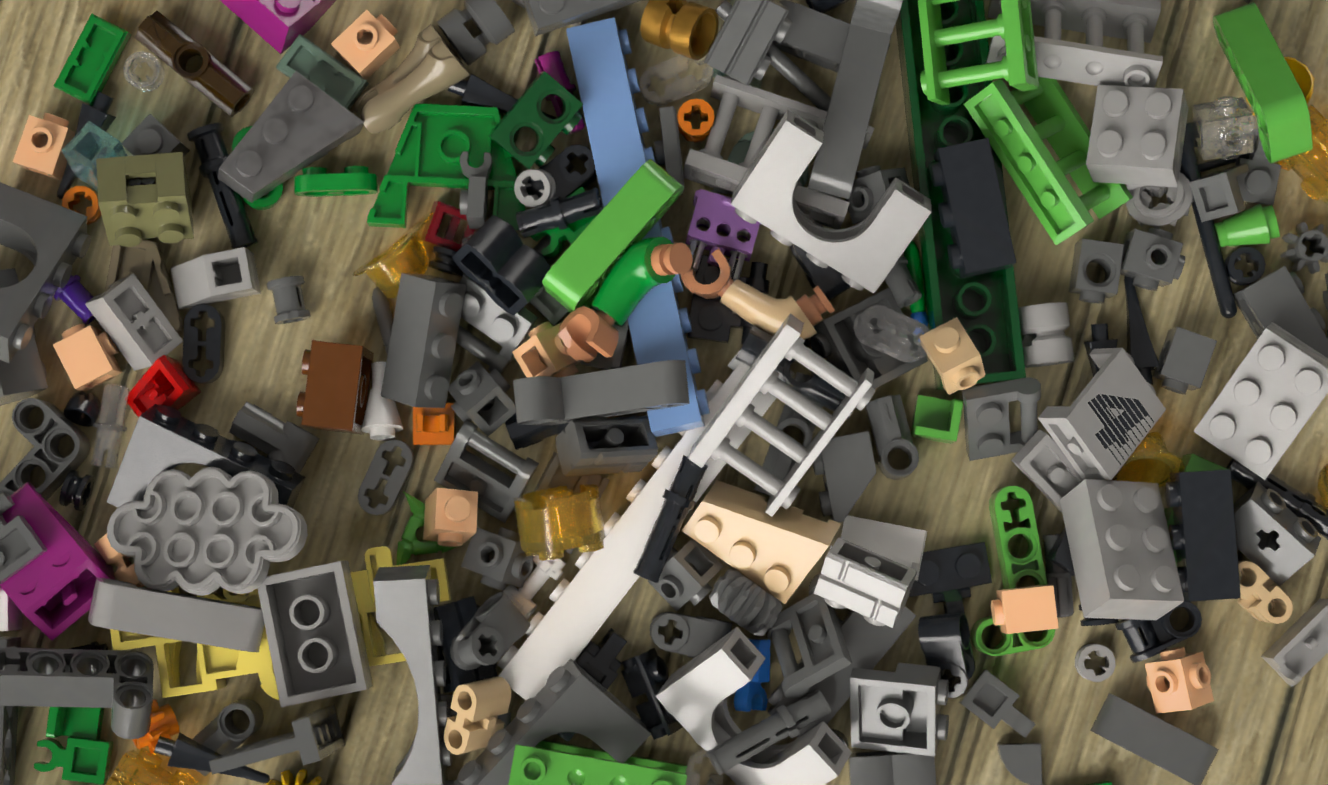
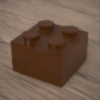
(335, 387)

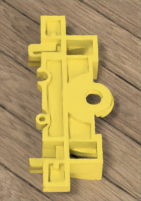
(218, 663)

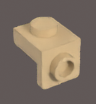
(953, 356)

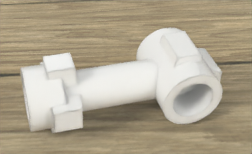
(522, 596)

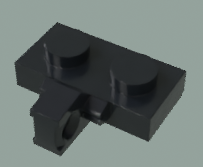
(951, 573)

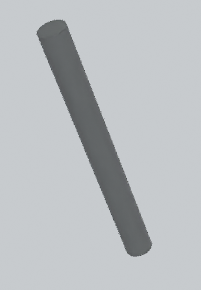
(788, 69)

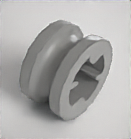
(537, 175)
(1101, 651)

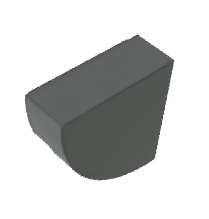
(1022, 761)

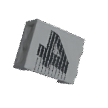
(1106, 417)

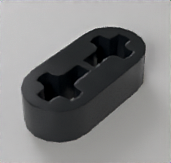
(193, 344)

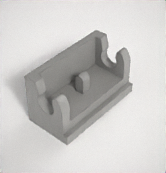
(134, 322)
(1301, 645)

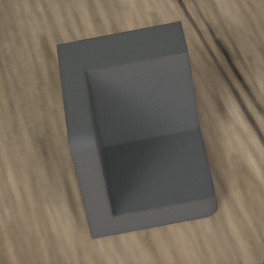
(1219, 193)

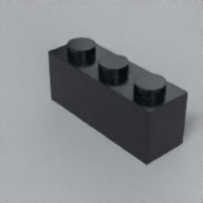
(972, 208)
(1204, 534)

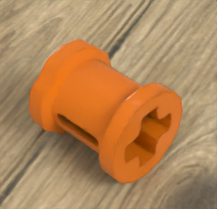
(685, 113)

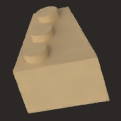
(764, 548)

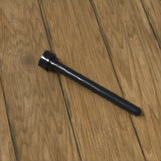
(1207, 229)

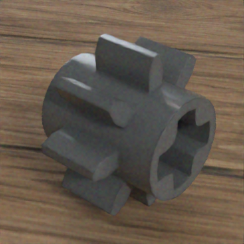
(1296, 250)

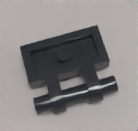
(713, 319)

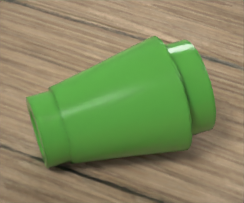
(1248, 227)

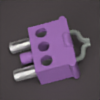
(718, 215)

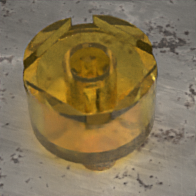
(559, 521)

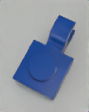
(752, 695)

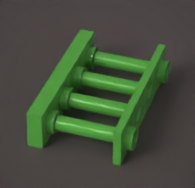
(1012, 24)
(1030, 162)
(578, 765)

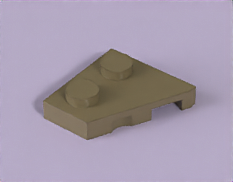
(150, 269)

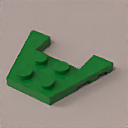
(431, 158)

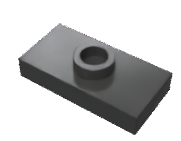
(668, 149)

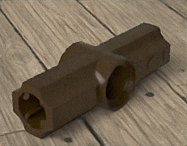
(176, 48)

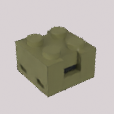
(145, 198)

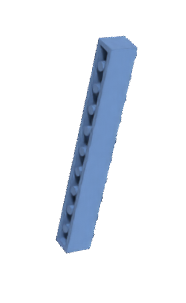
(618, 152)

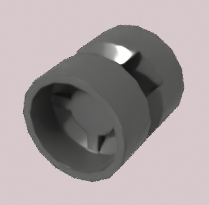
(488, 19)

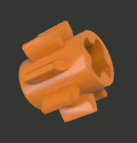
(162, 724)

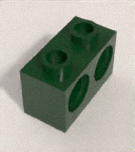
(528, 113)

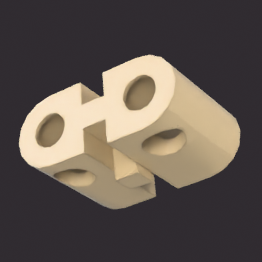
(1258, 591)
(477, 714)

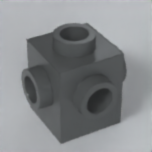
(869, 189)
(1137, 259)
(482, 398)
(498, 558)
(687, 575)

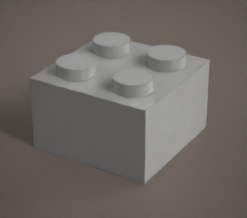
(1137, 135)

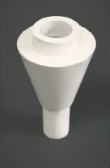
(381, 413)

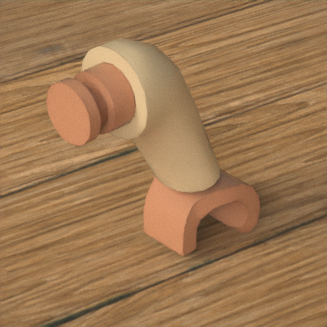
(757, 307)

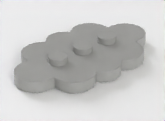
(207, 531)

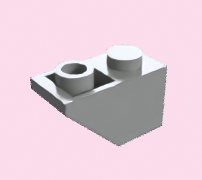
(216, 278)

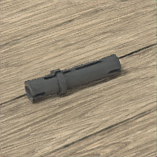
(784, 723)

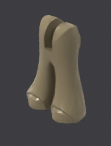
(424, 72)

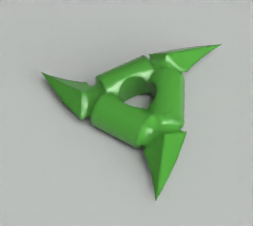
(409, 543)

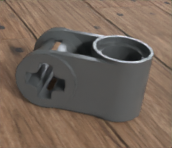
(488, 633)
(695, 633)

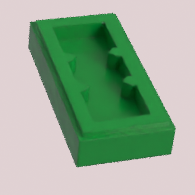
(92, 59)

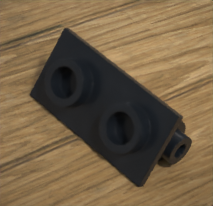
(648, 675)

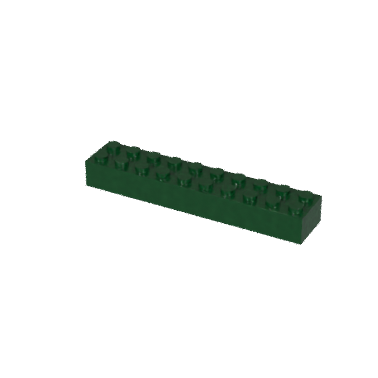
(981, 302)

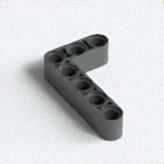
(853, 96)

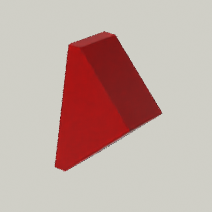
(162, 385)

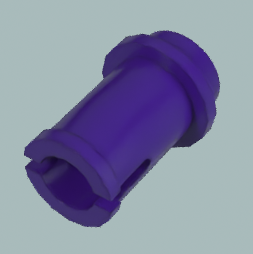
(75, 297)

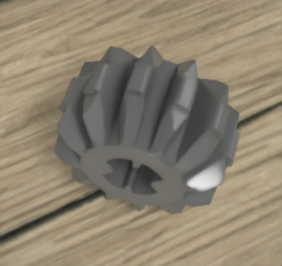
(745, 602)

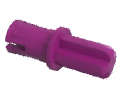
(553, 65)

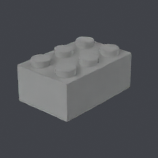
(1267, 400)
(1121, 550)
(314, 633)

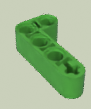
(1266, 82)
(621, 223)
(1014, 568)

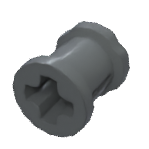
(288, 299)

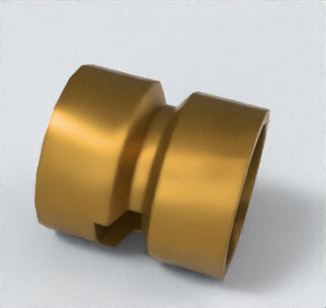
(681, 26)

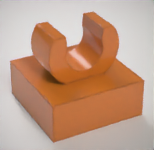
(434, 425)

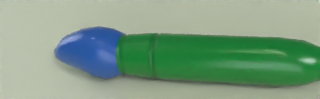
(914, 266)

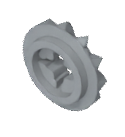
(1142, 208)

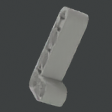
(175, 616)

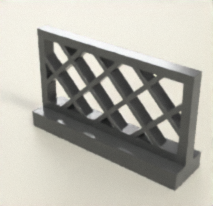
(313, 735)

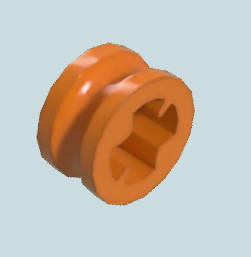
(72, 197)

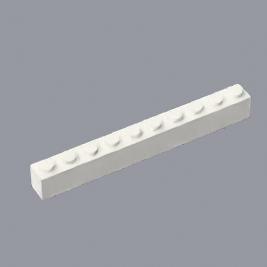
(608, 573)

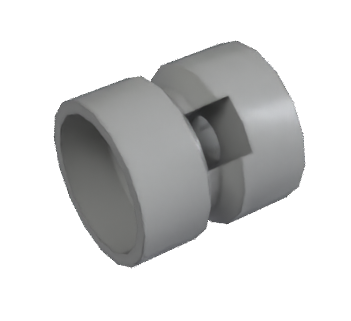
(1044, 334)

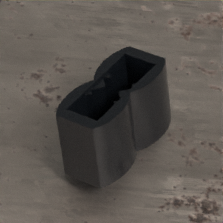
(502, 264)

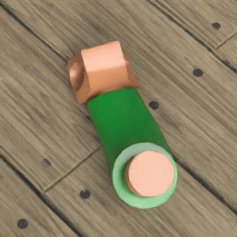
(631, 278)

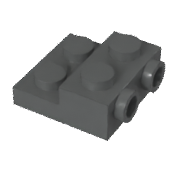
(842, 348)
(899, 709)

